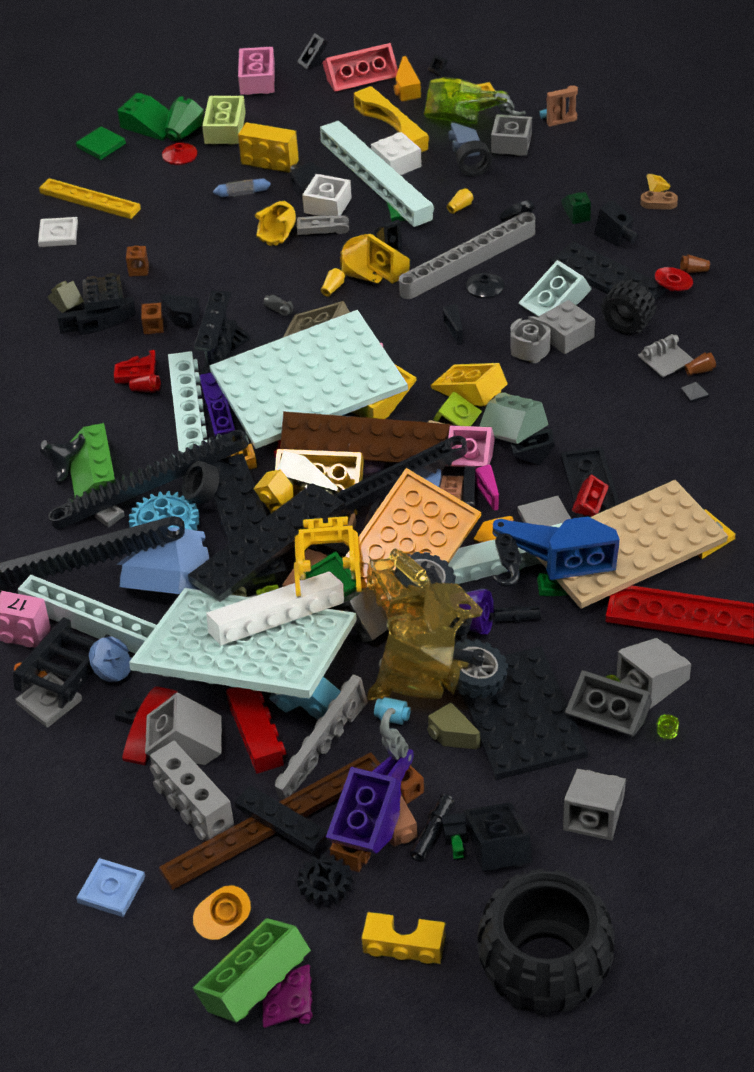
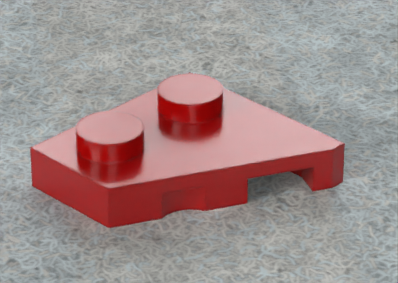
(135, 368)

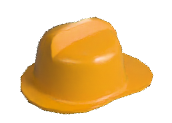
(221, 912)

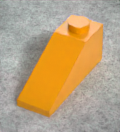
(407, 82)

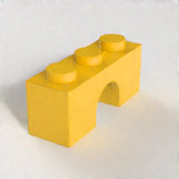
(422, 945)

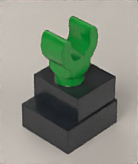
(455, 833)

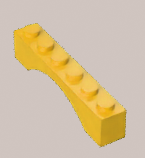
(373, 104)

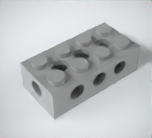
(191, 791)

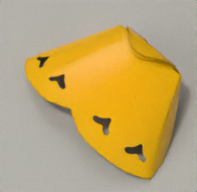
(354, 260)

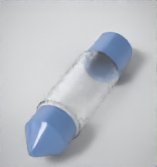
(241, 188)

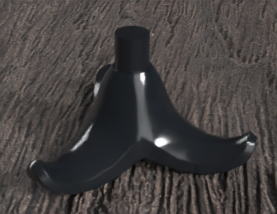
(60, 454)

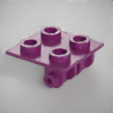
(289, 998)

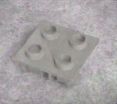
(665, 356)

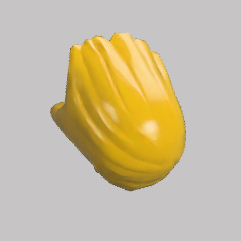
(275, 223)

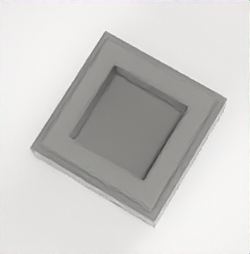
(110, 515)

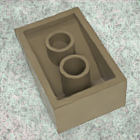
(314, 317)

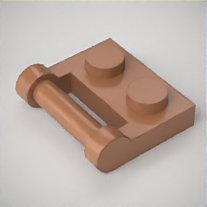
(557, 106)

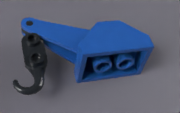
(570, 550)

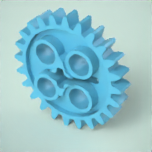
(165, 506)

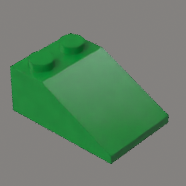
(144, 116)

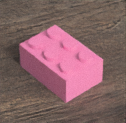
(256, 70)

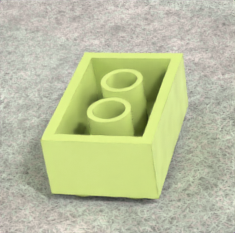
(223, 119)

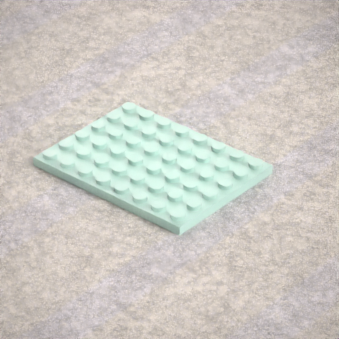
(311, 371)
(276, 660)

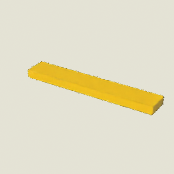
(89, 198)

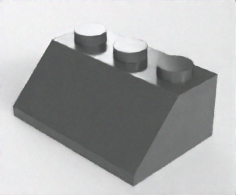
(609, 703)

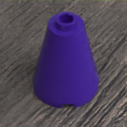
(484, 599)

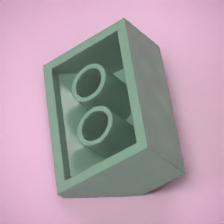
(514, 417)

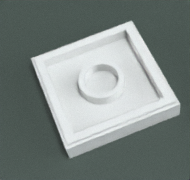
(58, 232)

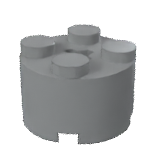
(530, 339)

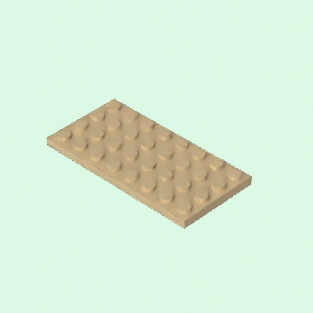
(654, 535)

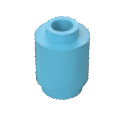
(401, 707)

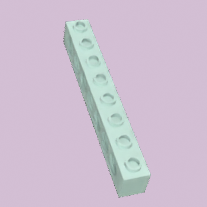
(186, 401)

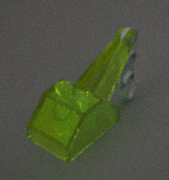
(462, 101)

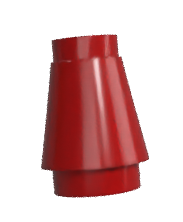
(148, 383)

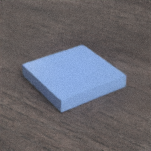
(111, 887)

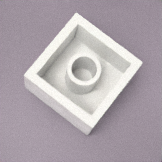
(398, 153)
(326, 196)

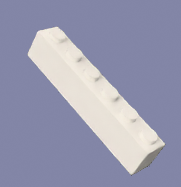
(274, 608)

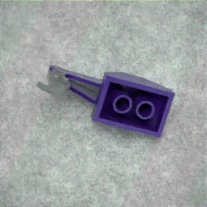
(371, 800)

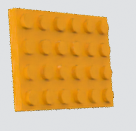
(415, 519)

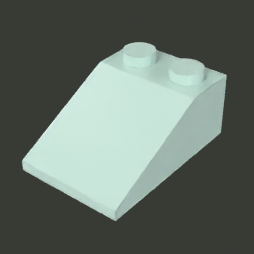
(554, 288)

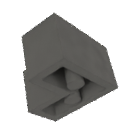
(369, 616)

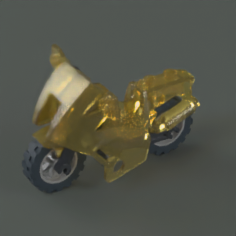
(429, 632)

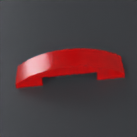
(136, 741)

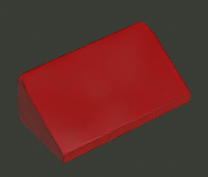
(590, 496)

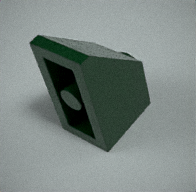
(577, 207)

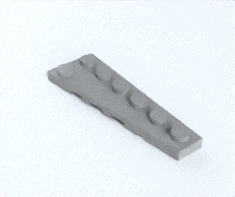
(340, 710)

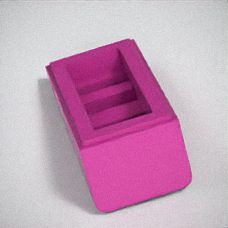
(486, 484)

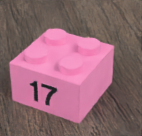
(23, 619)

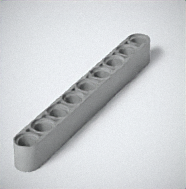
(466, 255)

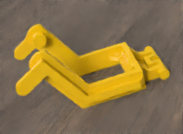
(323, 533)

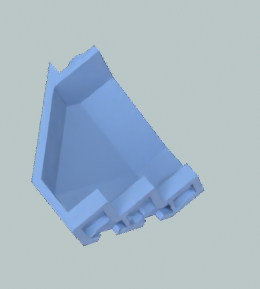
(165, 567)

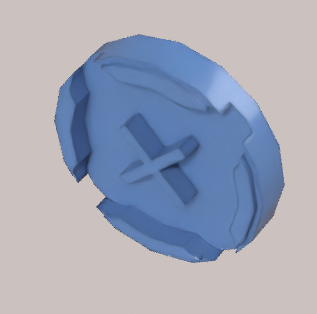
(110, 659)

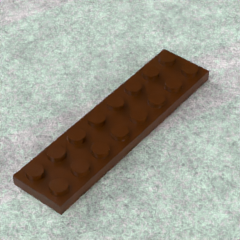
(375, 438)

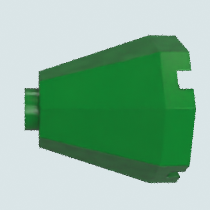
(183, 118)

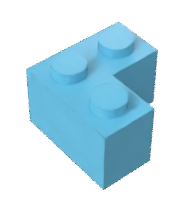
(315, 706)

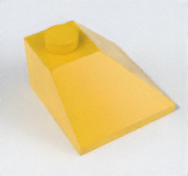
(385, 259)

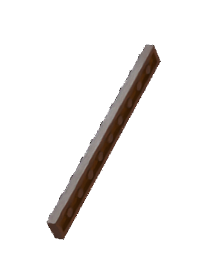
(252, 831)

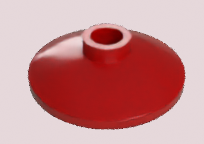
(179, 153)
(673, 279)

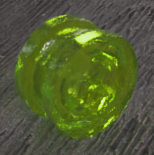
(666, 732)

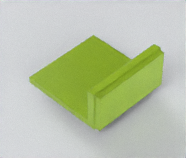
(458, 411)

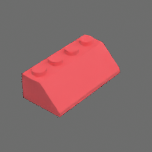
(360, 67)

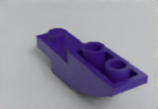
(216, 405)

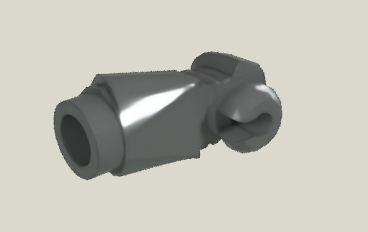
(277, 304)

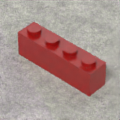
(255, 728)

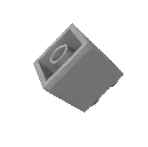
(653, 668)
(189, 724)
(593, 804)

